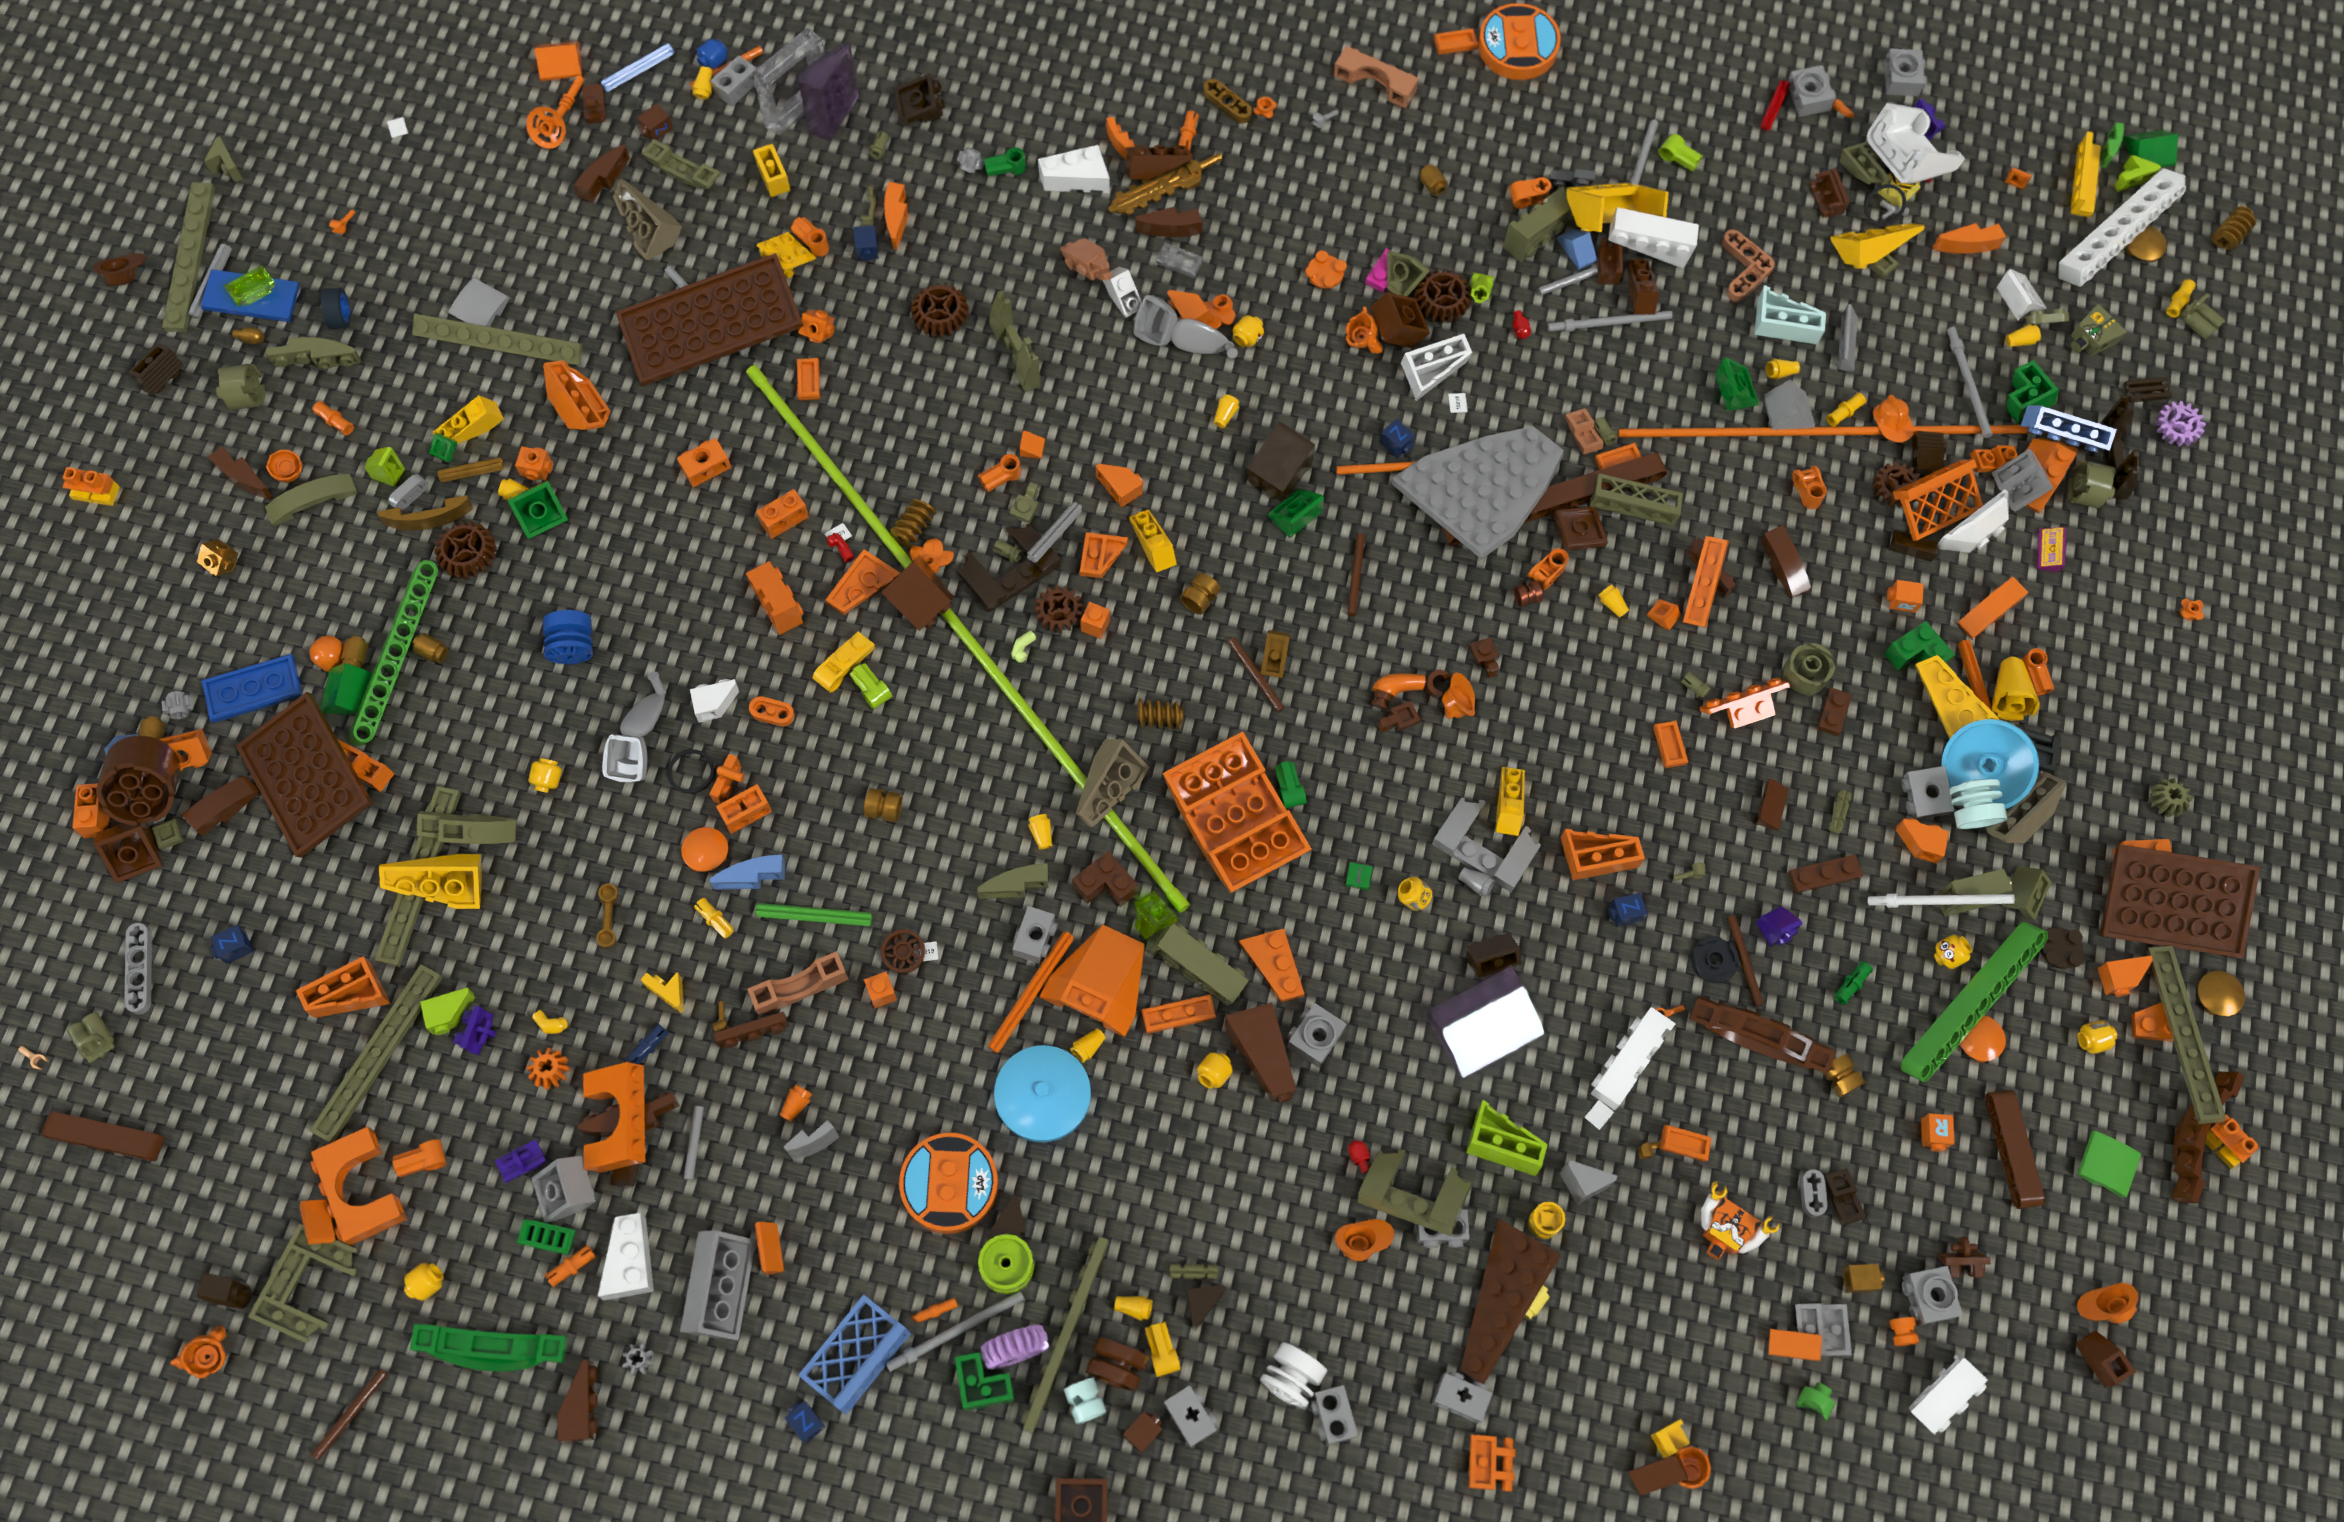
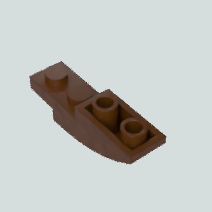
(606, 1123)

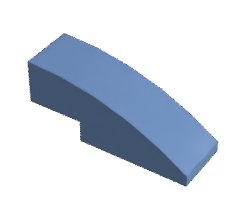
(750, 873)

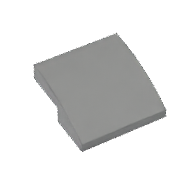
(478, 303)
(2022, 479)
(804, 1146)
(1828, 1321)

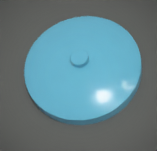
(1993, 751)
(1042, 1093)

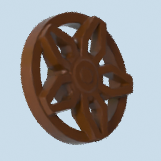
(903, 951)

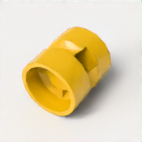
(1546, 1220)

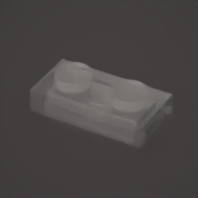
(1179, 260)

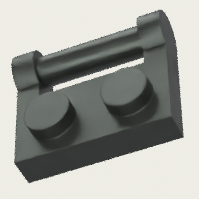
(2046, 755)

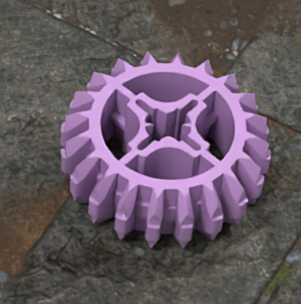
(1014, 1347)

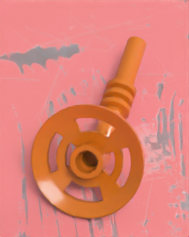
(552, 123)

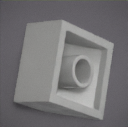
(563, 1188)

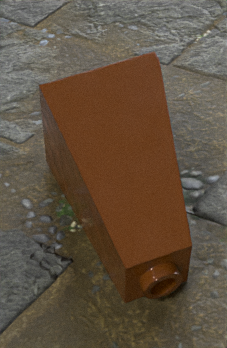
(1260, 1043)

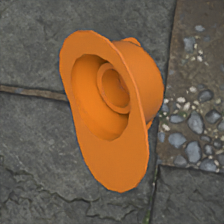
(1894, 419)
(1459, 698)
(1364, 1238)
(2112, 1303)

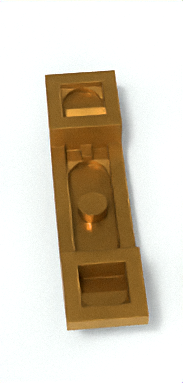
(453, 510)

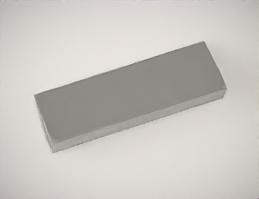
(1847, 339)

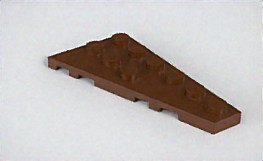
(1509, 1286)

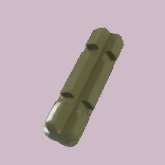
(1840, 811)
(1193, 1271)

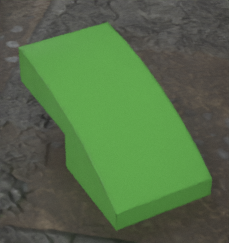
(2112, 145)

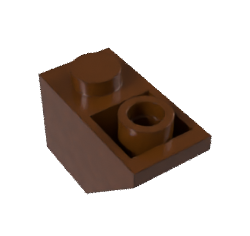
(2105, 1359)

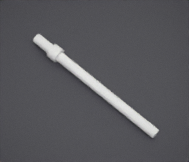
(1894, 900)

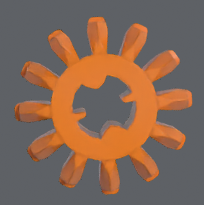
(547, 1077)

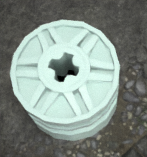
(1978, 804)

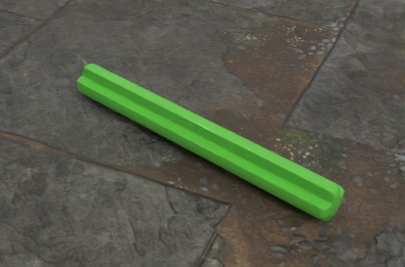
(813, 914)

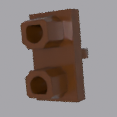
(1975, 1260)

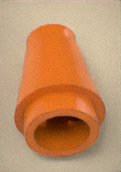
(795, 1102)

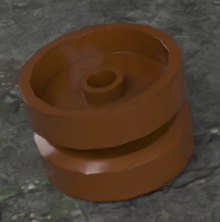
(1118, 1361)

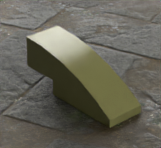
(1014, 882)

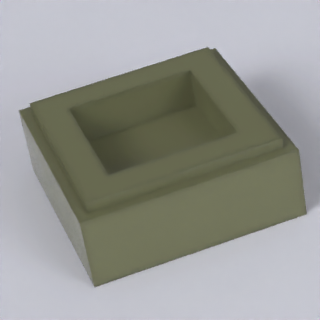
(1884, 266)
(168, 834)

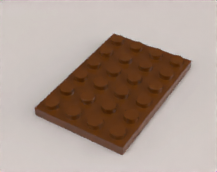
(304, 774)
(2180, 901)

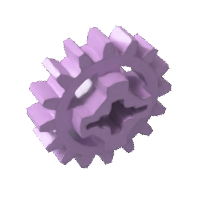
(2180, 423)

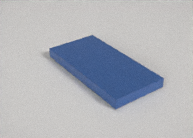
(275, 306)
(251, 688)

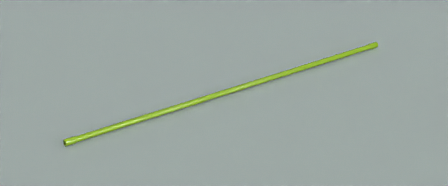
(1164, 883)

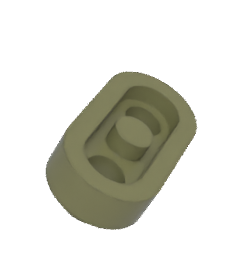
(2039, 317)

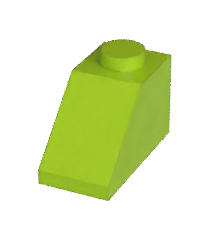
(385, 466)
(446, 1010)

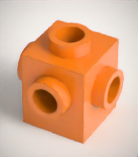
(817, 325)
(534, 463)

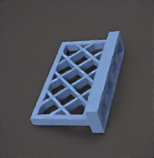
(871, 1367)

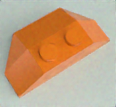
(574, 397)
(2055, 460)

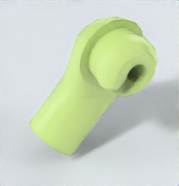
(1020, 644)

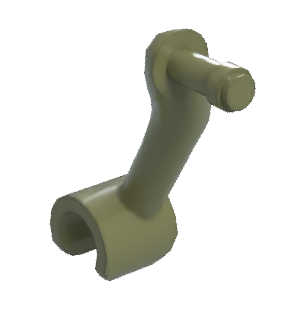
(869, 220)

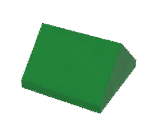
(2154, 146)
(1735, 385)
(537, 509)
(1297, 511)
(345, 690)

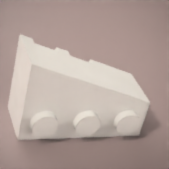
(1075, 170)
(1434, 363)
(627, 1260)
(1948, 1394)

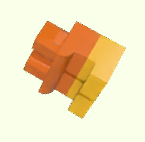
(90, 486)
(2236, 1144)

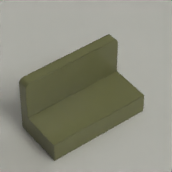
(2029, 890)

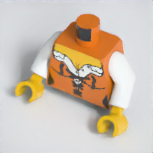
(1730, 1226)

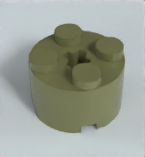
(240, 386)
(2091, 484)
(1809, 669)

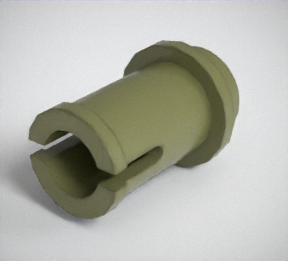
(877, 149)
(1604, 430)
(1012, 553)
(1696, 685)

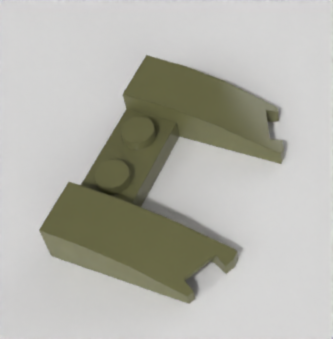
(1861, 163)
(1002, 325)
(1438, 1215)
(271, 1305)

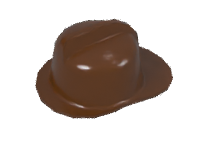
(120, 269)

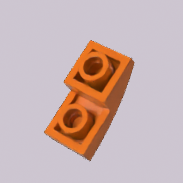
(1118, 138)
(1993, 459)

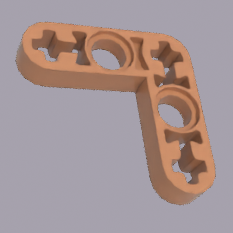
(1753, 268)

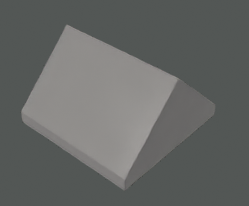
(1788, 407)
(1585, 1181)

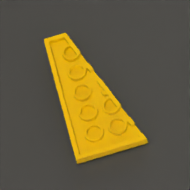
(1950, 696)

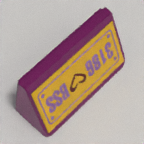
(2051, 549)

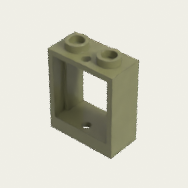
(1984, 884)

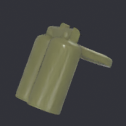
(2202, 317)
(91, 1037)

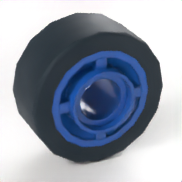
(335, 308)

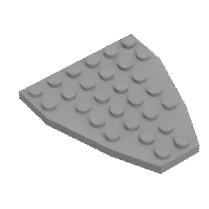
(1483, 486)

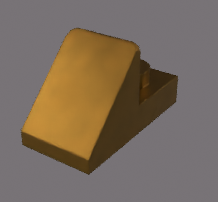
(1275, 653)

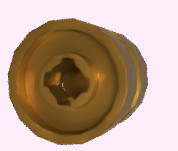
(1200, 594)
(883, 805)
(1844, 1076)

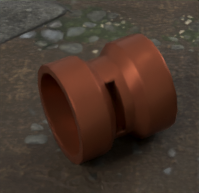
(1528, 594)

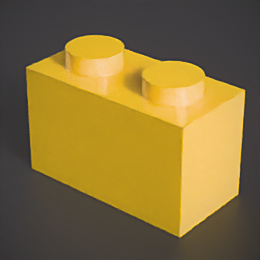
(771, 170)

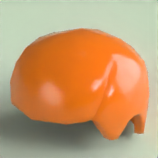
(284, 466)
(326, 652)
(1696, 1466)

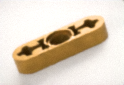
(1230, 109)

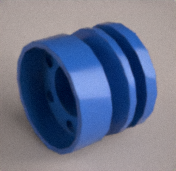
(567, 637)

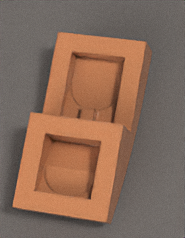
(1583, 431)

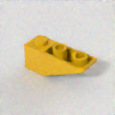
(472, 420)
(1153, 541)
(1510, 801)

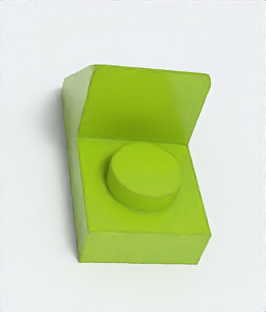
(2136, 172)

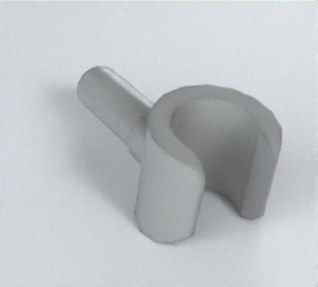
(1320, 120)

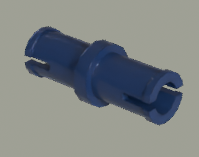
(647, 1045)

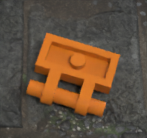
(1483, 1463)

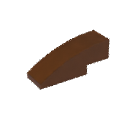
(602, 173)
(1169, 223)
(239, 473)
(1786, 561)
(220, 804)

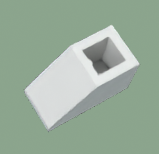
(1123, 291)
(713, 700)

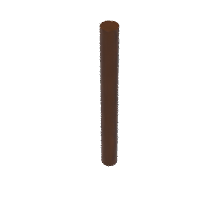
(1356, 573)
(1257, 676)
(1745, 961)
(349, 1414)

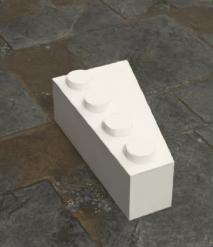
(1654, 235)
(1632, 1058)

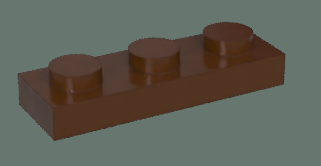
(1825, 874)
(752, 1030)

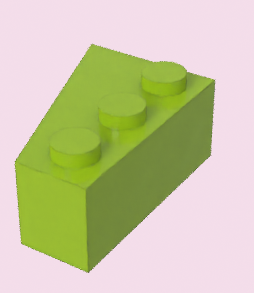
(1505, 1142)

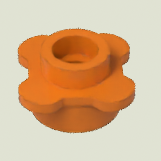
(1265, 102)
(2186, 611)

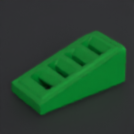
(525, 1231)

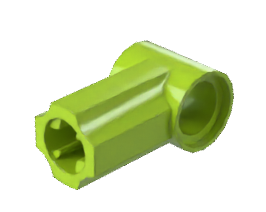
(1675, 149)
(1481, 287)
(873, 690)

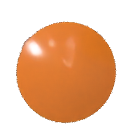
(704, 849)
(1984, 1041)

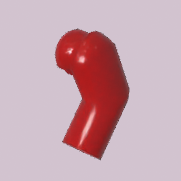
(843, 548)

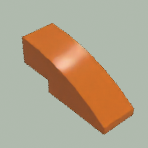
(895, 212)
(1970, 239)
(1992, 608)
(368, 770)

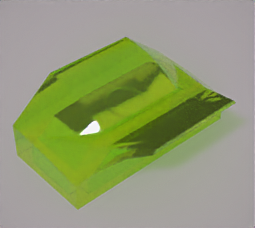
(250, 286)
(1152, 915)

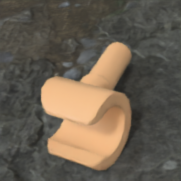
(33, 1057)

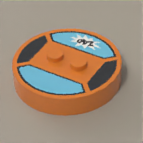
(1519, 41)
(948, 1183)

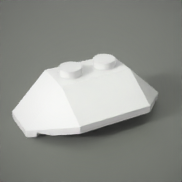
(1979, 526)

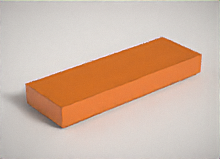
(1178, 1014)

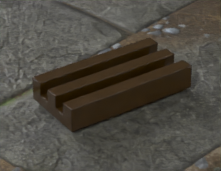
(2147, 386)

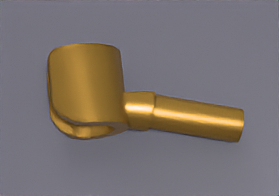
(722, 1024)
(1646, 1150)

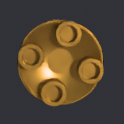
(2147, 245)
(2220, 993)

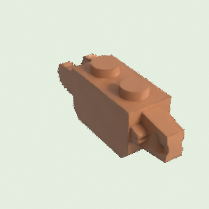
(1087, 259)

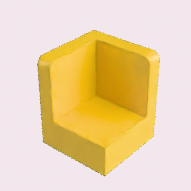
(1670, 1439)

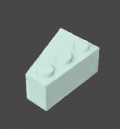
(1788, 319)

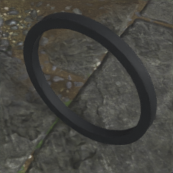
(1896, 217)
(690, 791)

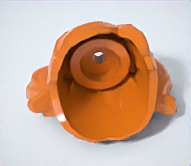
(1363, 326)
(194, 1353)

